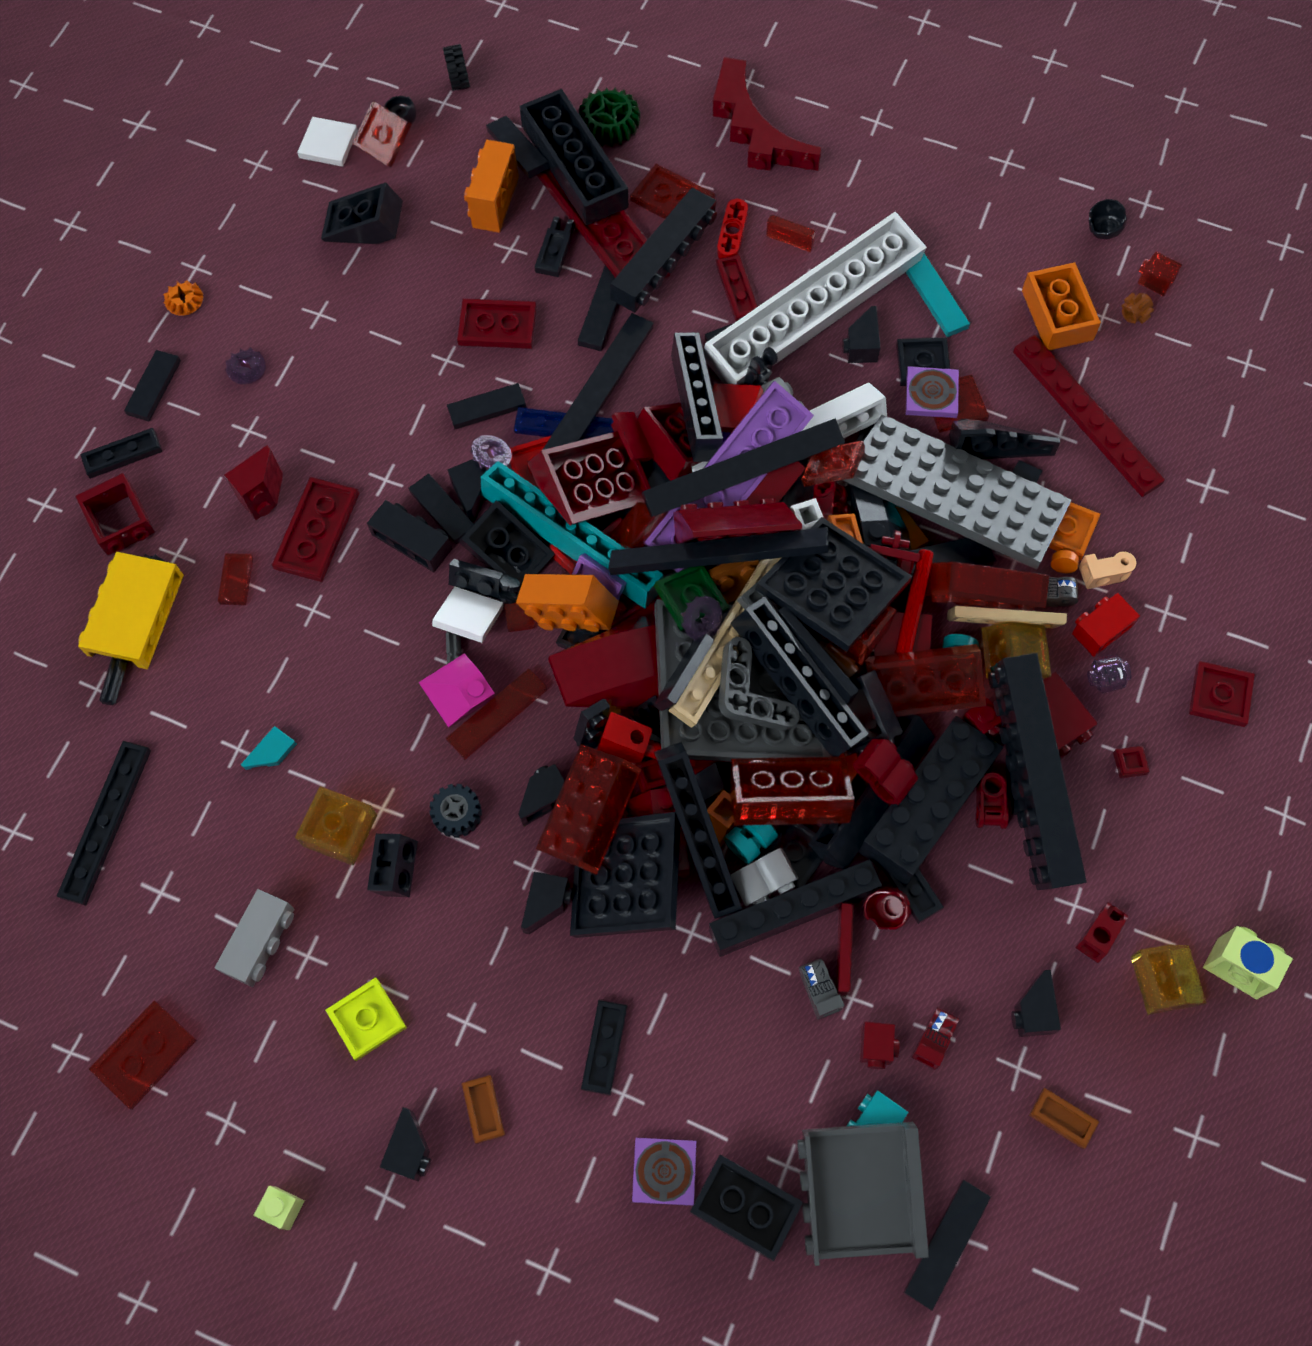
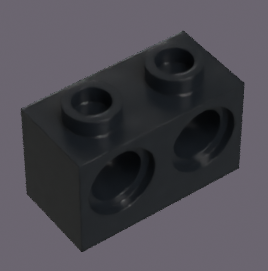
(392, 865)

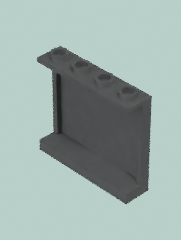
(863, 1191)

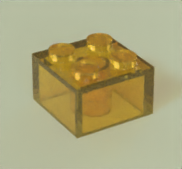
(336, 825)

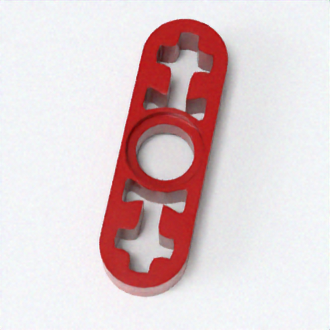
(730, 221)

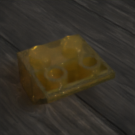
(1013, 640)
(1167, 978)

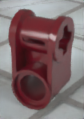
(830, 498)
(991, 808)

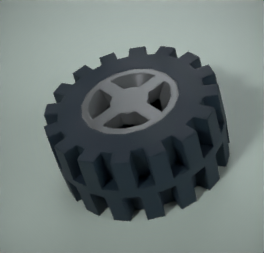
(450, 802)

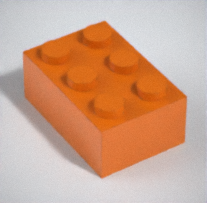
(492, 185)
(1060, 306)
(567, 602)

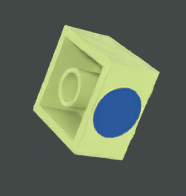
(1248, 962)

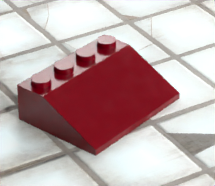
(589, 478)
(733, 521)

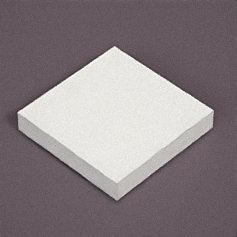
(327, 141)
(468, 614)

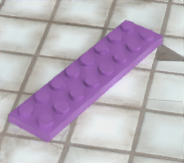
(770, 419)

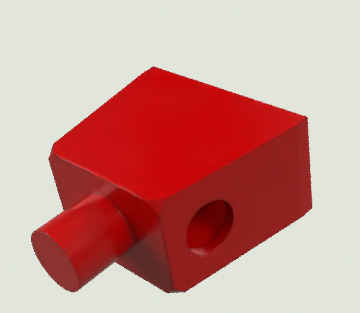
(627, 739)

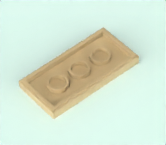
(998, 616)

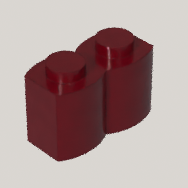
(885, 771)

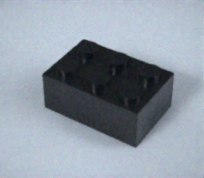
(746, 1207)

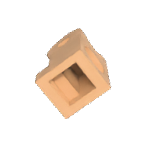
(1106, 570)

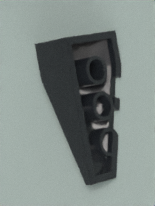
(998, 441)
(876, 517)

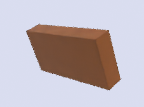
(483, 1109)
(1064, 1118)

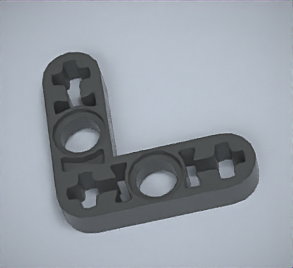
(741, 695)

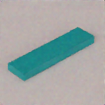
(937, 297)

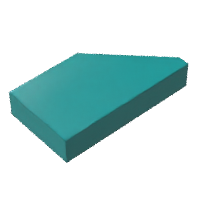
(270, 750)

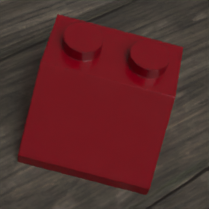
(257, 482)

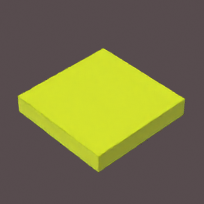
(366, 1019)

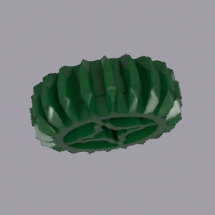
(610, 116)

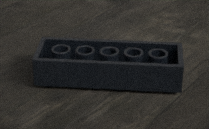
(574, 157)
(943, 786)

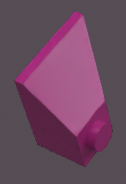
(457, 690)

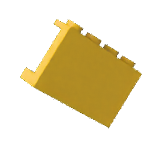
(131, 609)

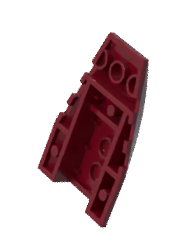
(610, 666)

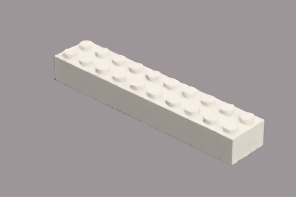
(816, 299)

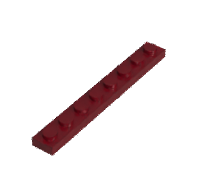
(1089, 416)

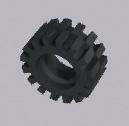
(456, 67)

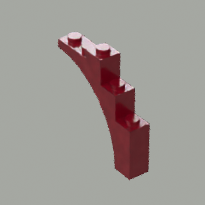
(748, 127)

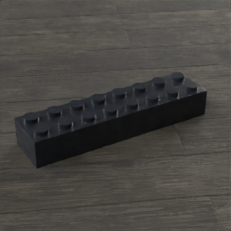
(1036, 773)

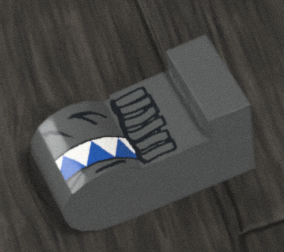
(1062, 592)
(820, 989)

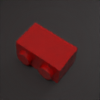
(1105, 623)

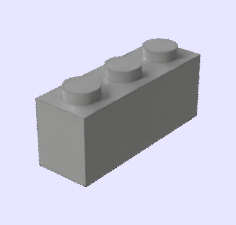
(255, 938)

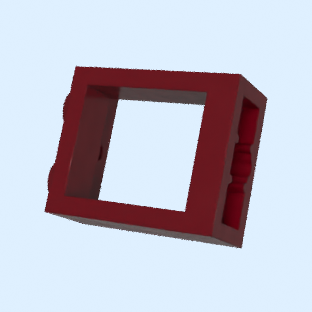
(96, 500)

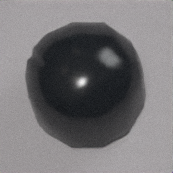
(402, 107)
(1107, 219)

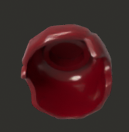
(887, 908)

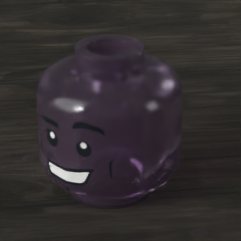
(1109, 673)

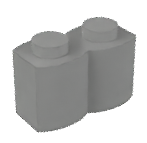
(765, 877)

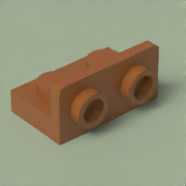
(732, 578)

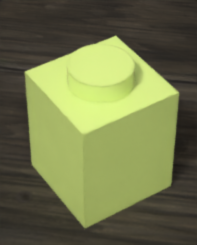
(279, 1208)

